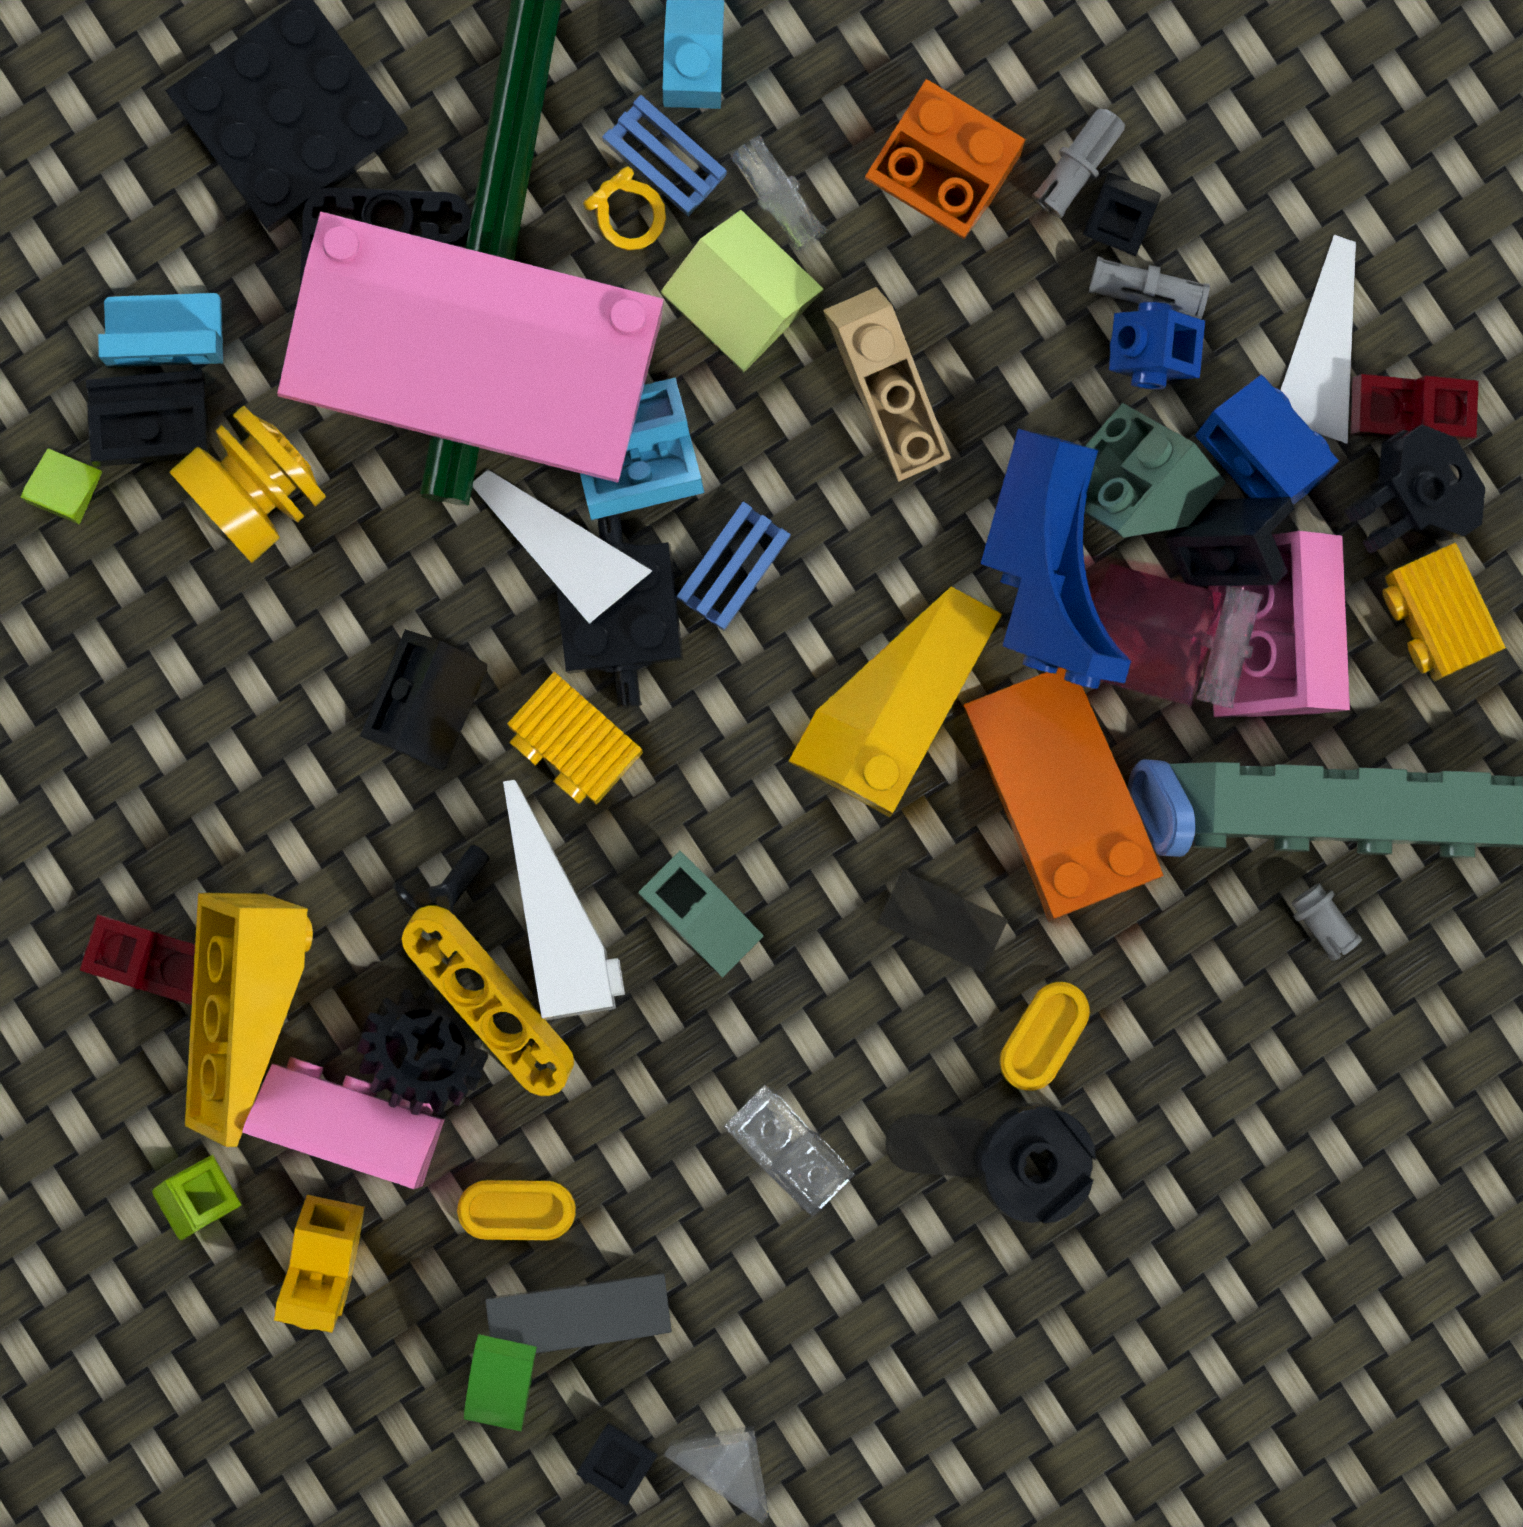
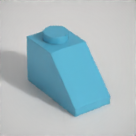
(693, 53)

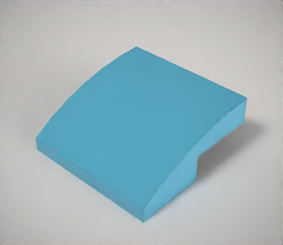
(658, 459)

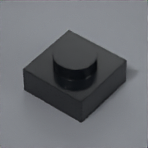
(617, 1463)

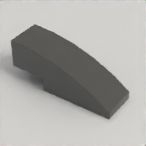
(582, 1313)

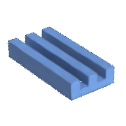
(629, 123)
(761, 526)

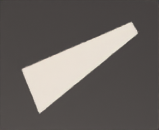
(1321, 361)
(577, 561)

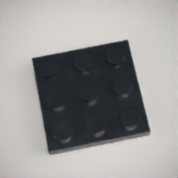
(287, 111)

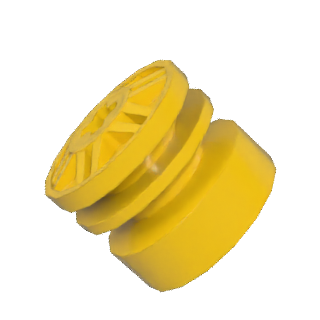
(249, 483)

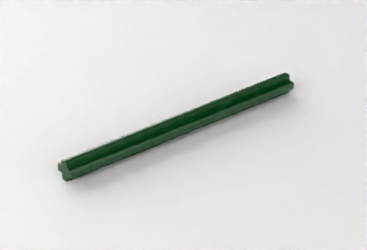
(501, 193)

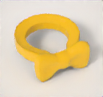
(599, 203)

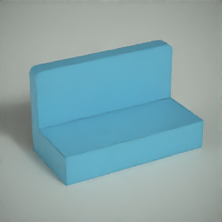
(162, 330)

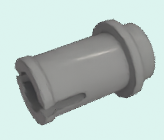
(1325, 921)

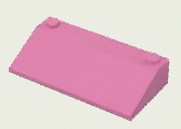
(470, 347)

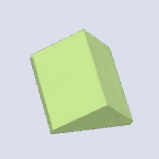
(740, 289)

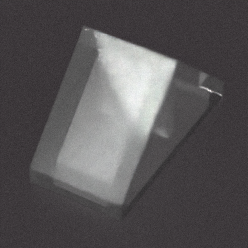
(727, 1464)

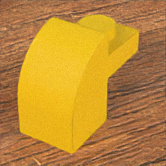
(320, 1264)

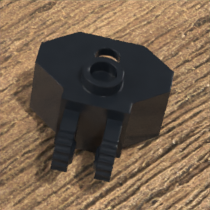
(1421, 489)

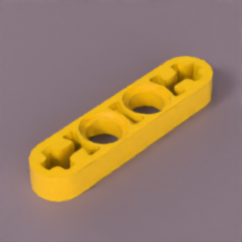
(496, 996)

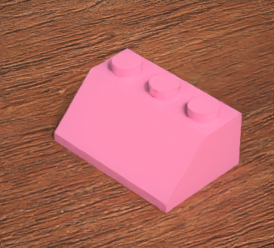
(1297, 635)
(344, 1123)

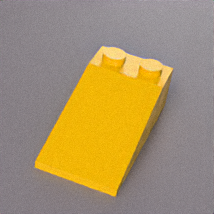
(243, 985)

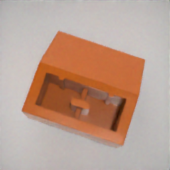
(946, 159)

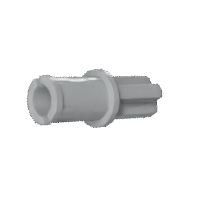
(1079, 162)

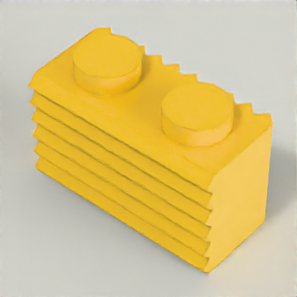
(1442, 613)
(573, 739)

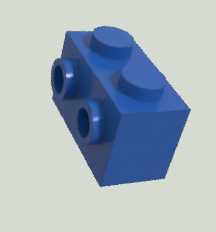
(1266, 444)

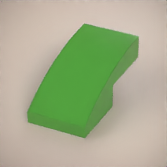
(499, 1382)

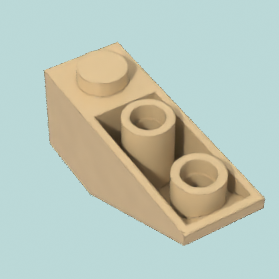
(887, 382)

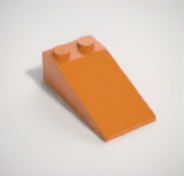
(1062, 793)

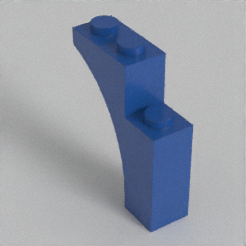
(1041, 552)

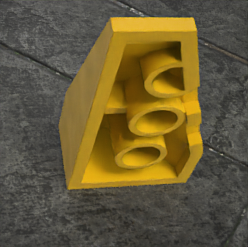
(889, 712)

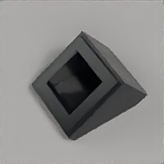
(1122, 214)

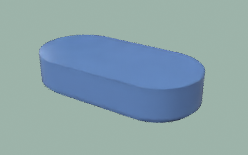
(1162, 807)

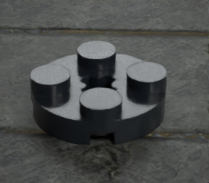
(1068, 1167)

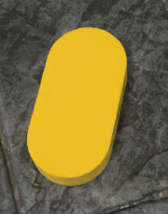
(1044, 1036)
(516, 1210)

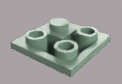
(1147, 476)

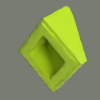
(61, 486)
(196, 1197)

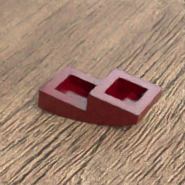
(1395, 404)
(140, 959)

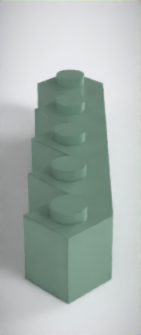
(1353, 806)

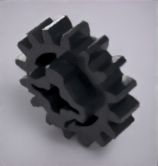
(442, 1073)

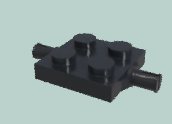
(635, 629)

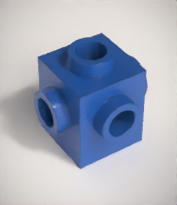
(1156, 345)

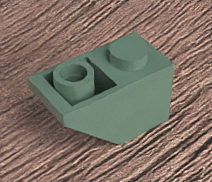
(701, 913)

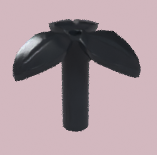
(450, 889)

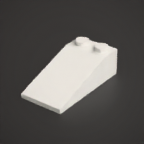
(565, 948)

